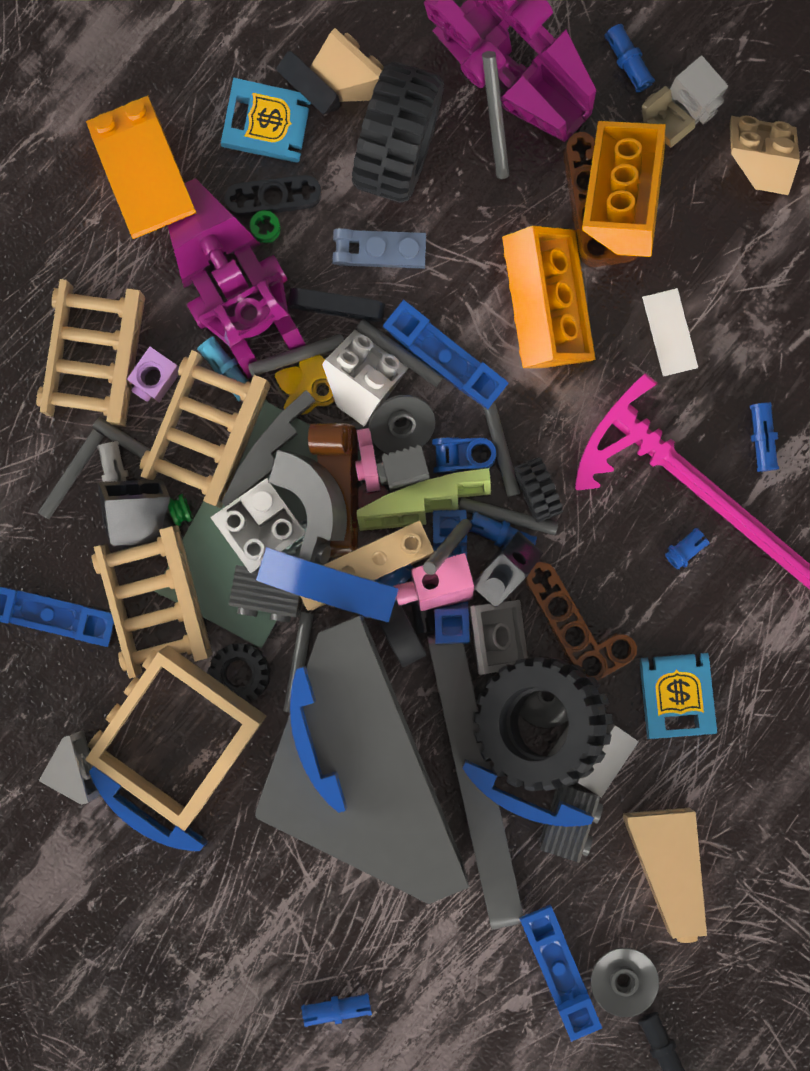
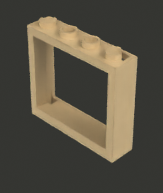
(207, 687)

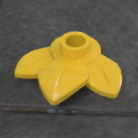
(305, 377)

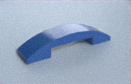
(444, 355)
(327, 585)
(55, 616)
(450, 620)
(328, 784)
(564, 814)
(140, 820)
(560, 972)

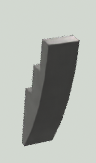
(259, 460)

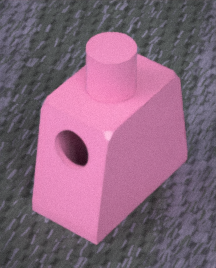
(451, 580)

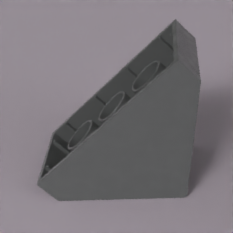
(359, 730)

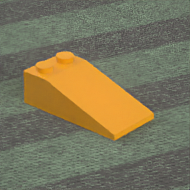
(140, 167)

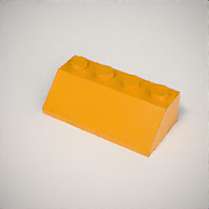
(625, 186)
(548, 297)

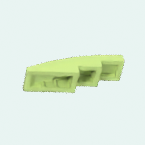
(412, 502)

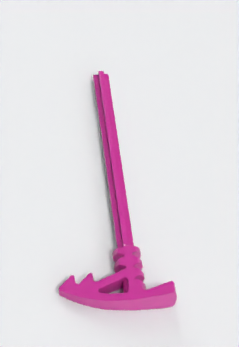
(663, 453)

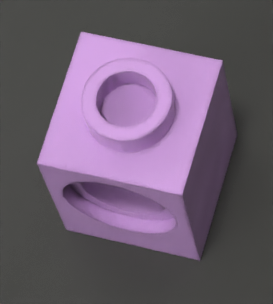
(153, 361)

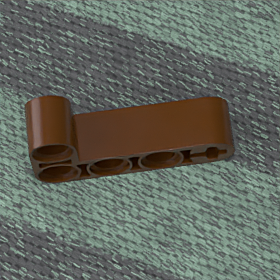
(578, 200)
(337, 451)
(572, 617)

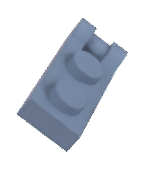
(380, 249)

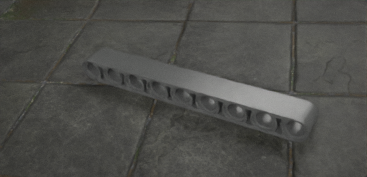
(481, 812)

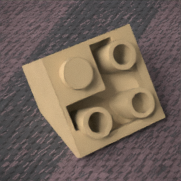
(347, 68)
(765, 152)

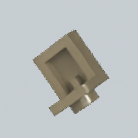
(662, 110)

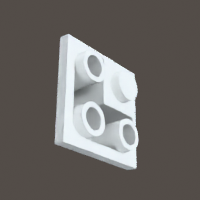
(361, 376)
(257, 522)

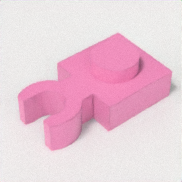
(366, 467)

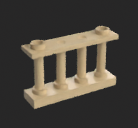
(123, 341)
(239, 424)
(382, 556)
(176, 577)

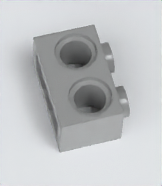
(699, 90)

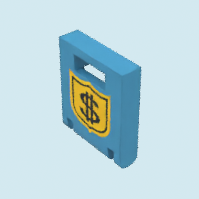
(271, 120)
(678, 689)

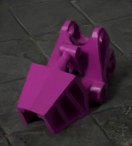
(548, 94)
(247, 309)

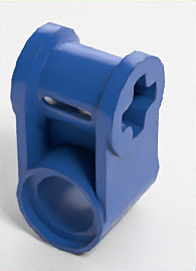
(460, 454)

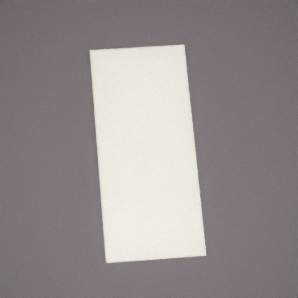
(670, 332)

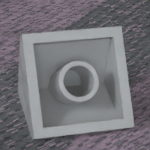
(497, 635)
(616, 755)
(69, 770)

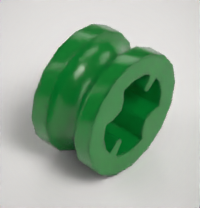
(256, 232)
(180, 510)

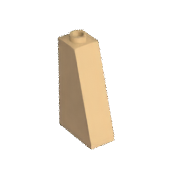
(671, 862)

